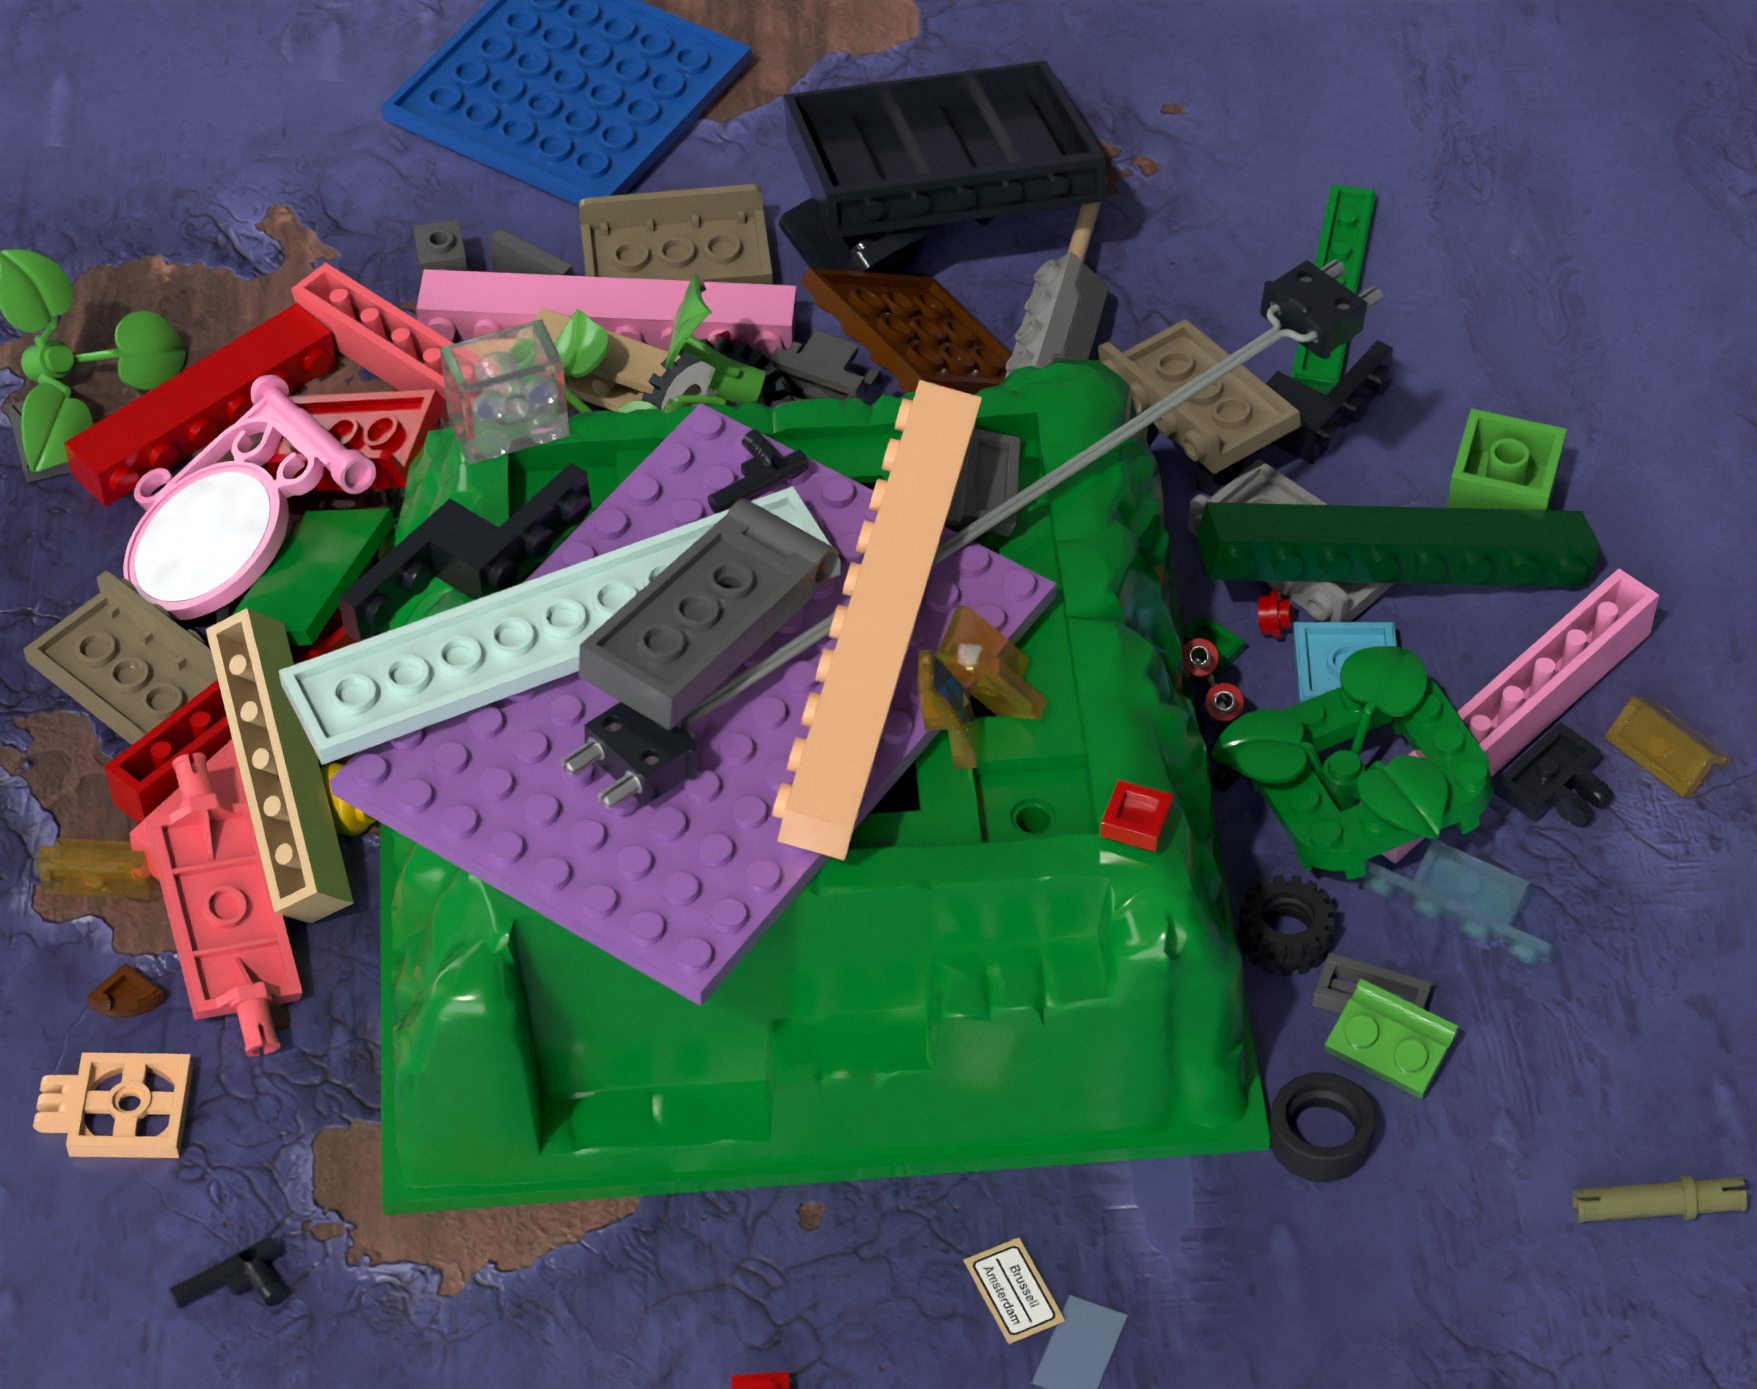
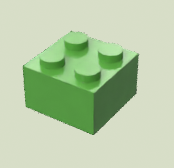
(1506, 463)

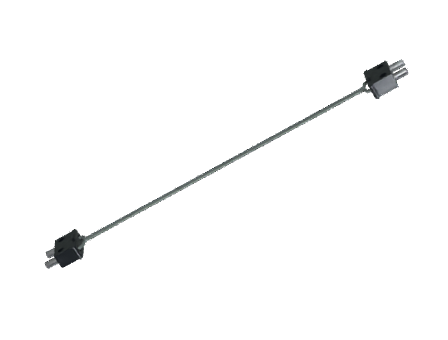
(652, 760)

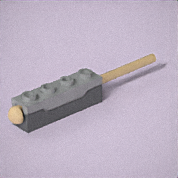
(1063, 305)

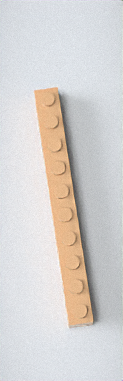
(878, 623)

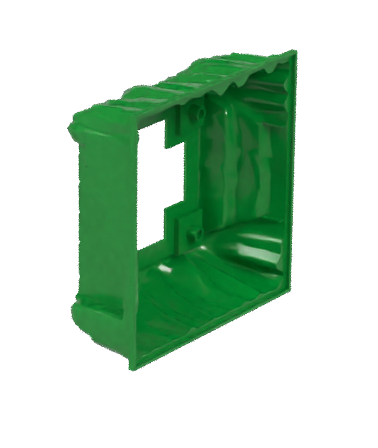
(937, 1001)

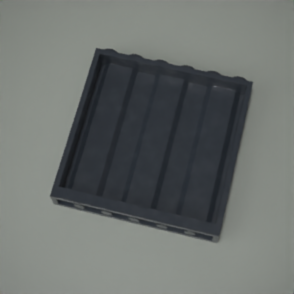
(943, 149)

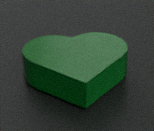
(1228, 644)

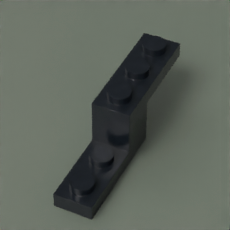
(1321, 415)
(465, 552)

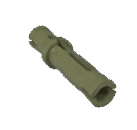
(1681, 1197)

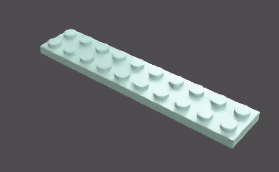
(485, 646)

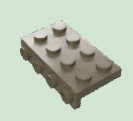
(678, 235)
(1220, 421)
(124, 659)

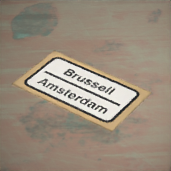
(1014, 1290)

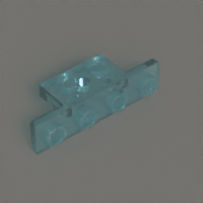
(1467, 891)

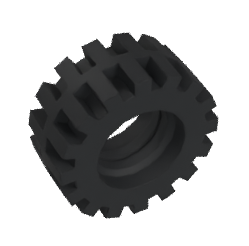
(1286, 900)

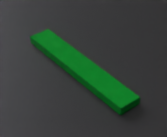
(1344, 239)

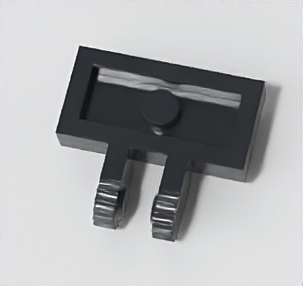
(1548, 773)

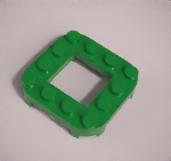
(1347, 838)

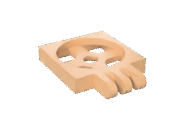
(72, 1096)

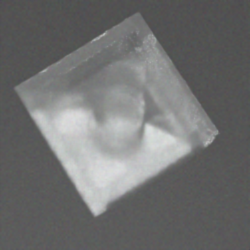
(505, 391)

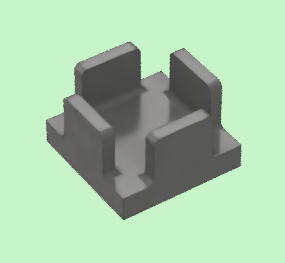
(822, 370)

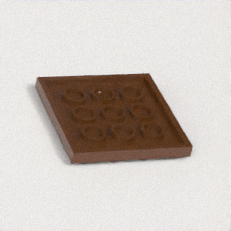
(911, 328)

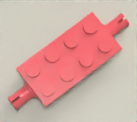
(221, 909)

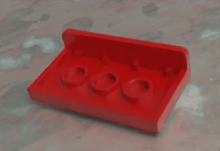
(381, 425)

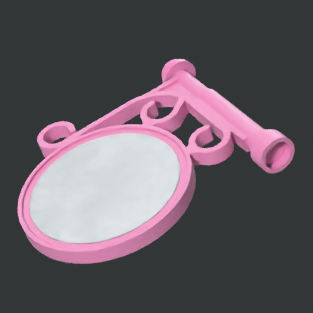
(225, 521)

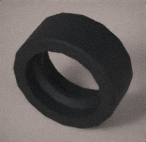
(1330, 1092)

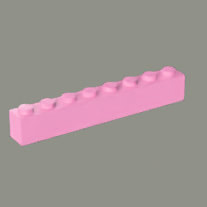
(481, 303)
(1555, 672)

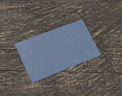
(1080, 1346)

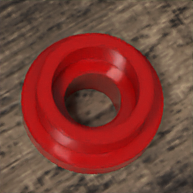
(1275, 614)

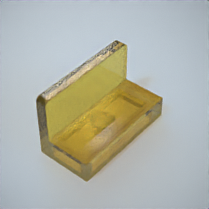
(989, 666)
(1665, 745)
(94, 869)

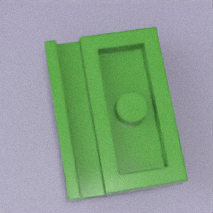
(1391, 1038)

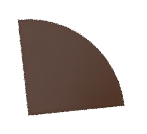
(125, 995)

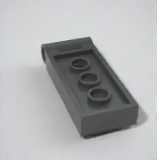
(706, 613)

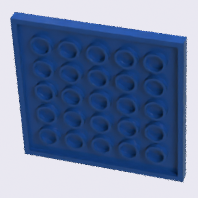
(568, 90)

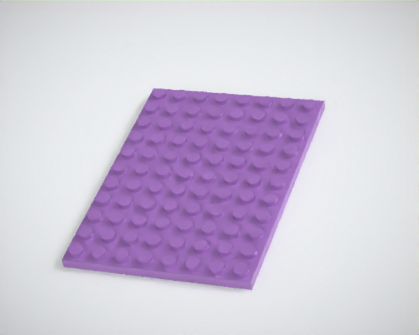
(701, 867)

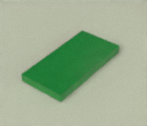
(316, 567)

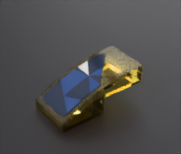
(947, 707)

